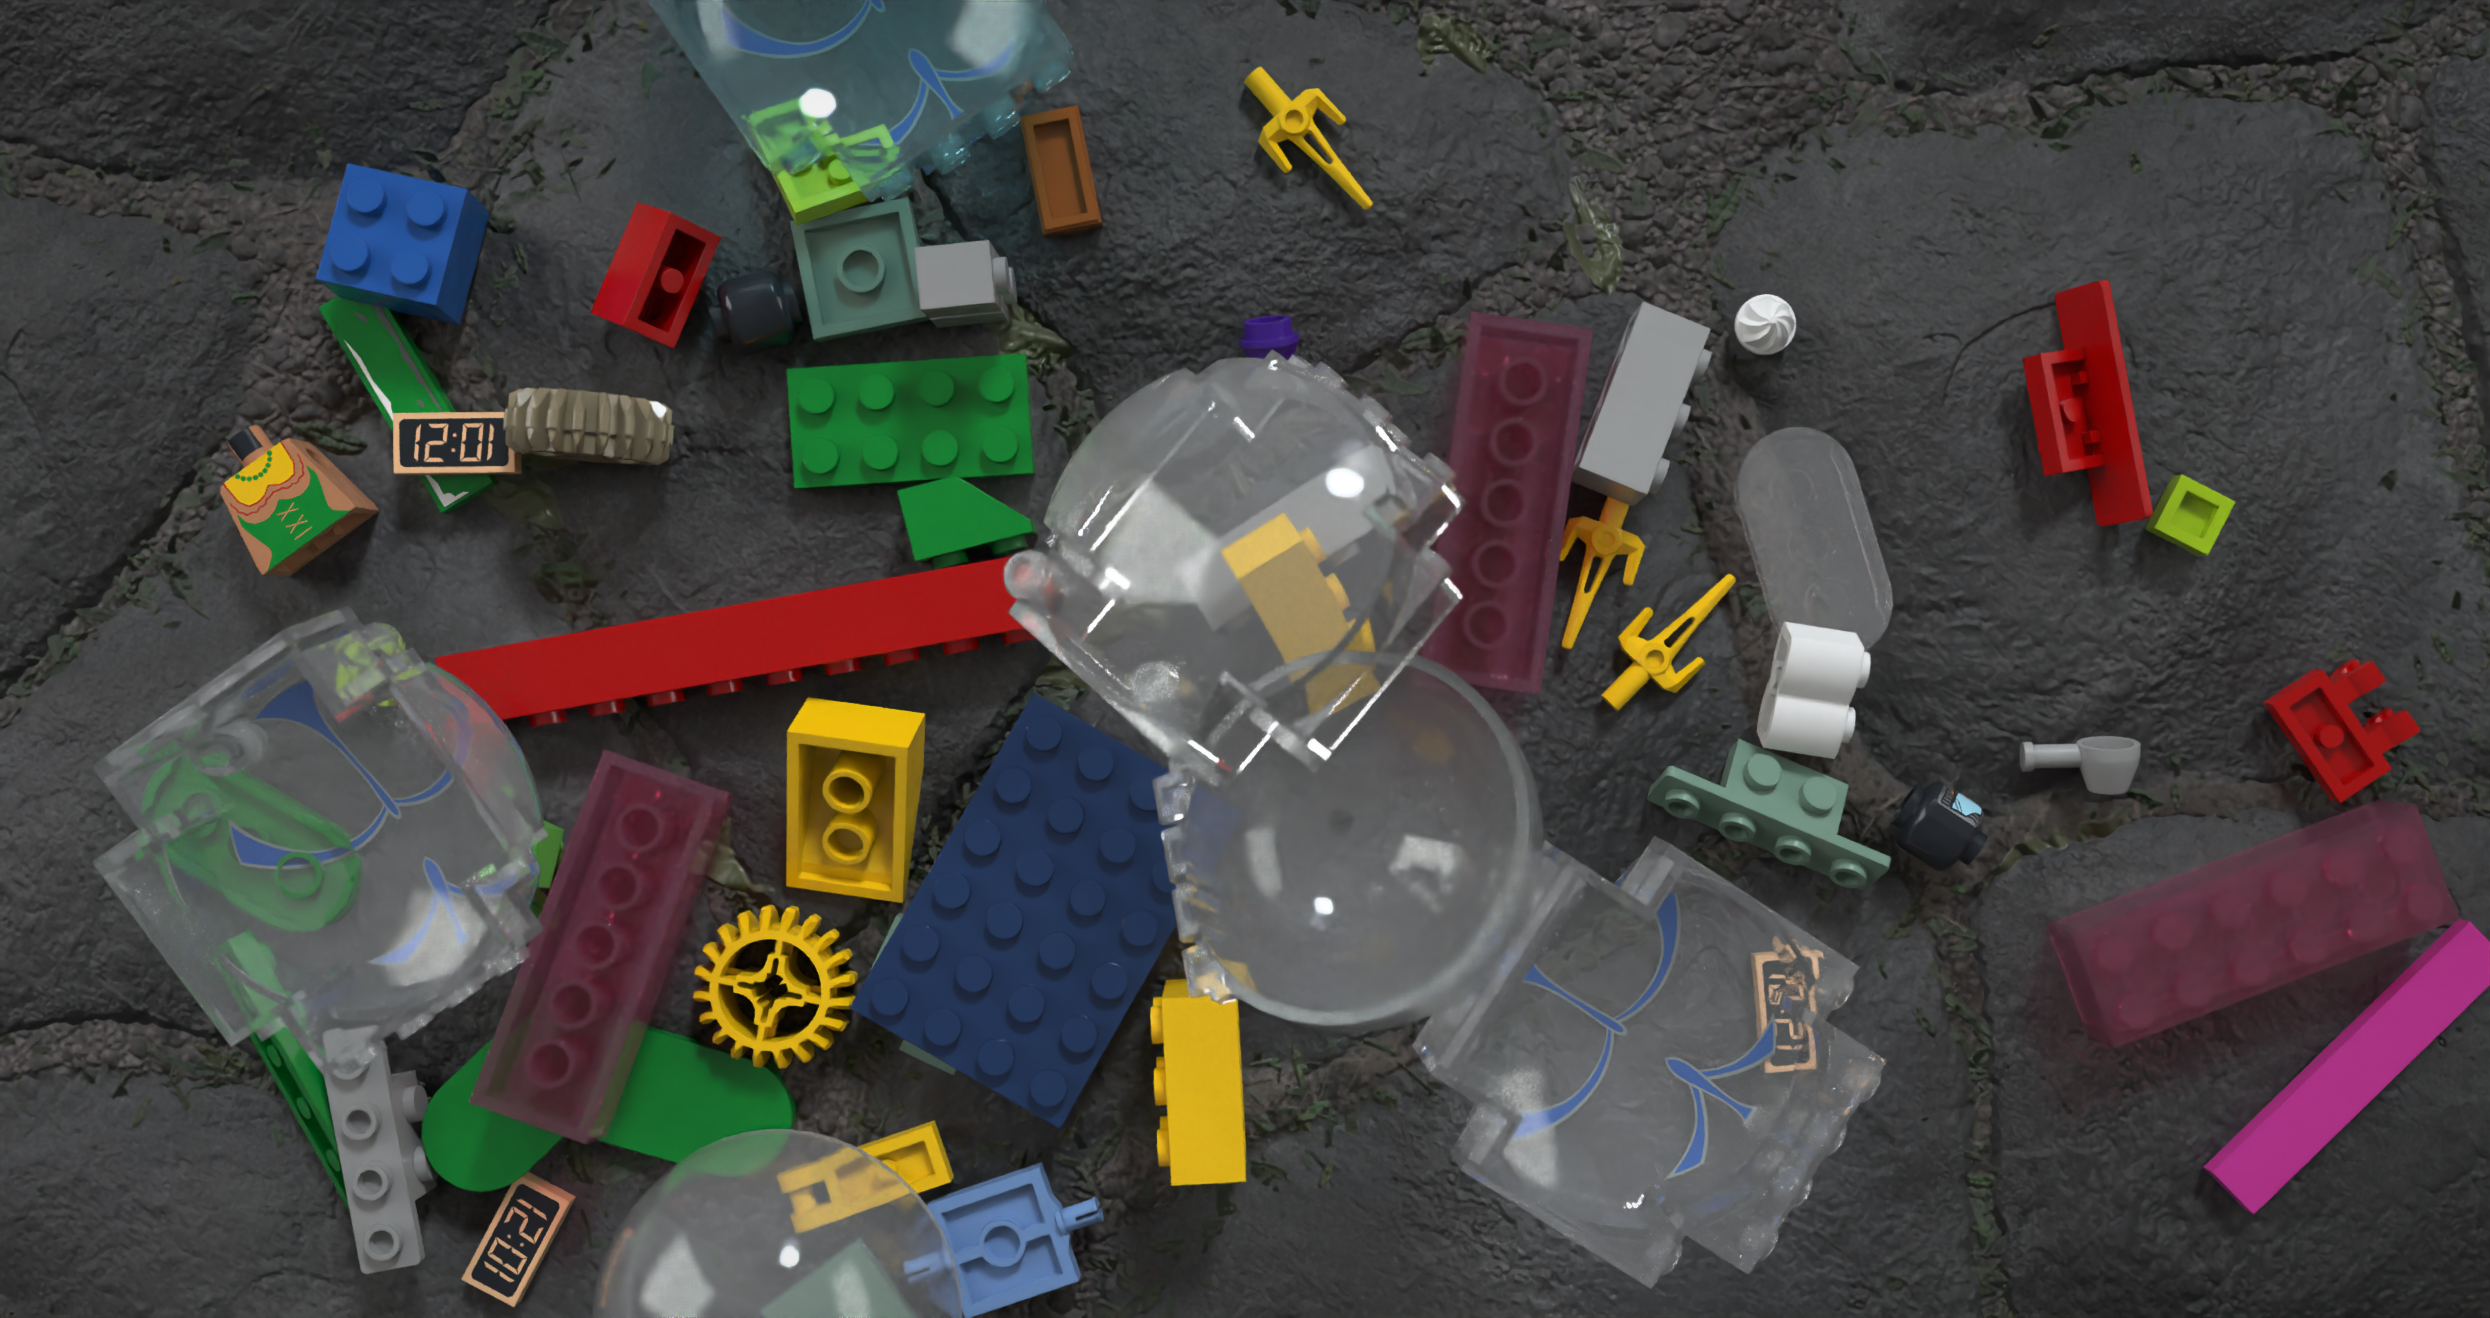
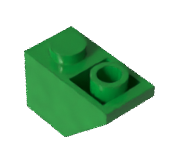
(957, 518)

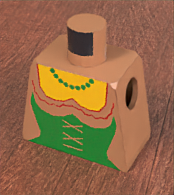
(289, 501)

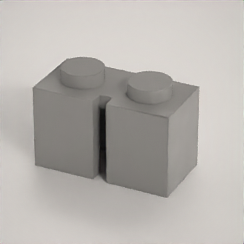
(964, 283)

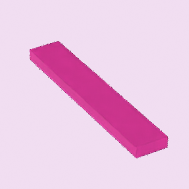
(2354, 1067)

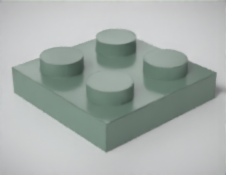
(859, 269)

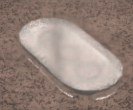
(1812, 535)

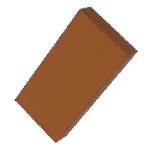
(1061, 171)

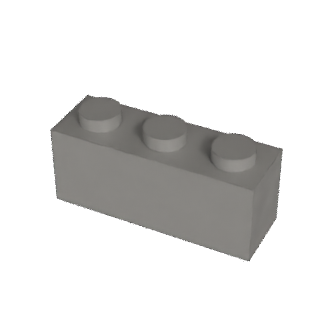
(1641, 405)

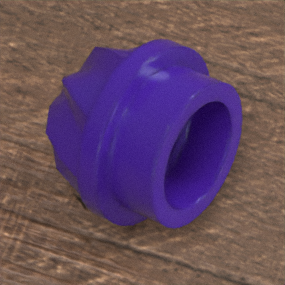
(1269, 333)

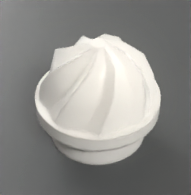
(1765, 324)

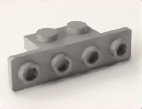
(382, 1160)

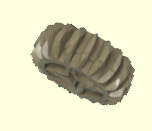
(588, 426)

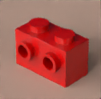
(655, 274)

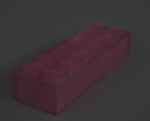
(1514, 468)
(2252, 921)
(602, 948)

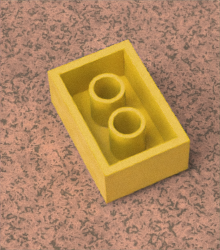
(1200, 1085)

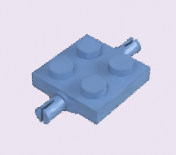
(1011, 1238)

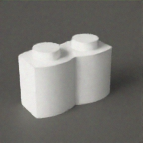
(1811, 690)

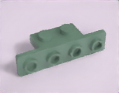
(1774, 808)

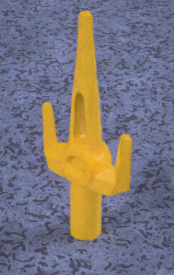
(1293, 122)
(1605, 541)
(1653, 658)

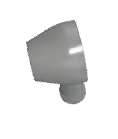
(2104, 761)

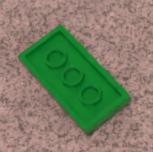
(910, 421)

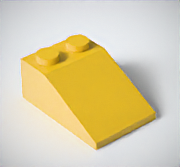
(853, 798)

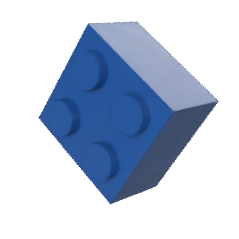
(403, 244)

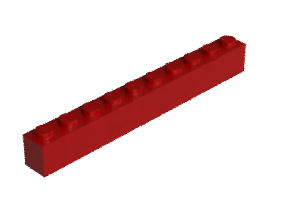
(742, 642)

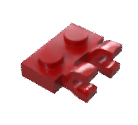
(2329, 735)

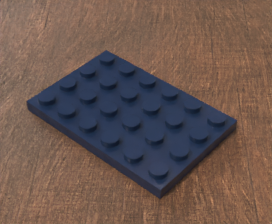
(1034, 916)

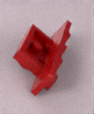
(2087, 408)

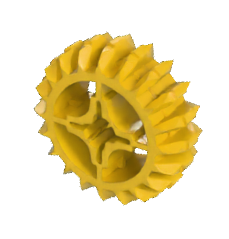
(727, 980)

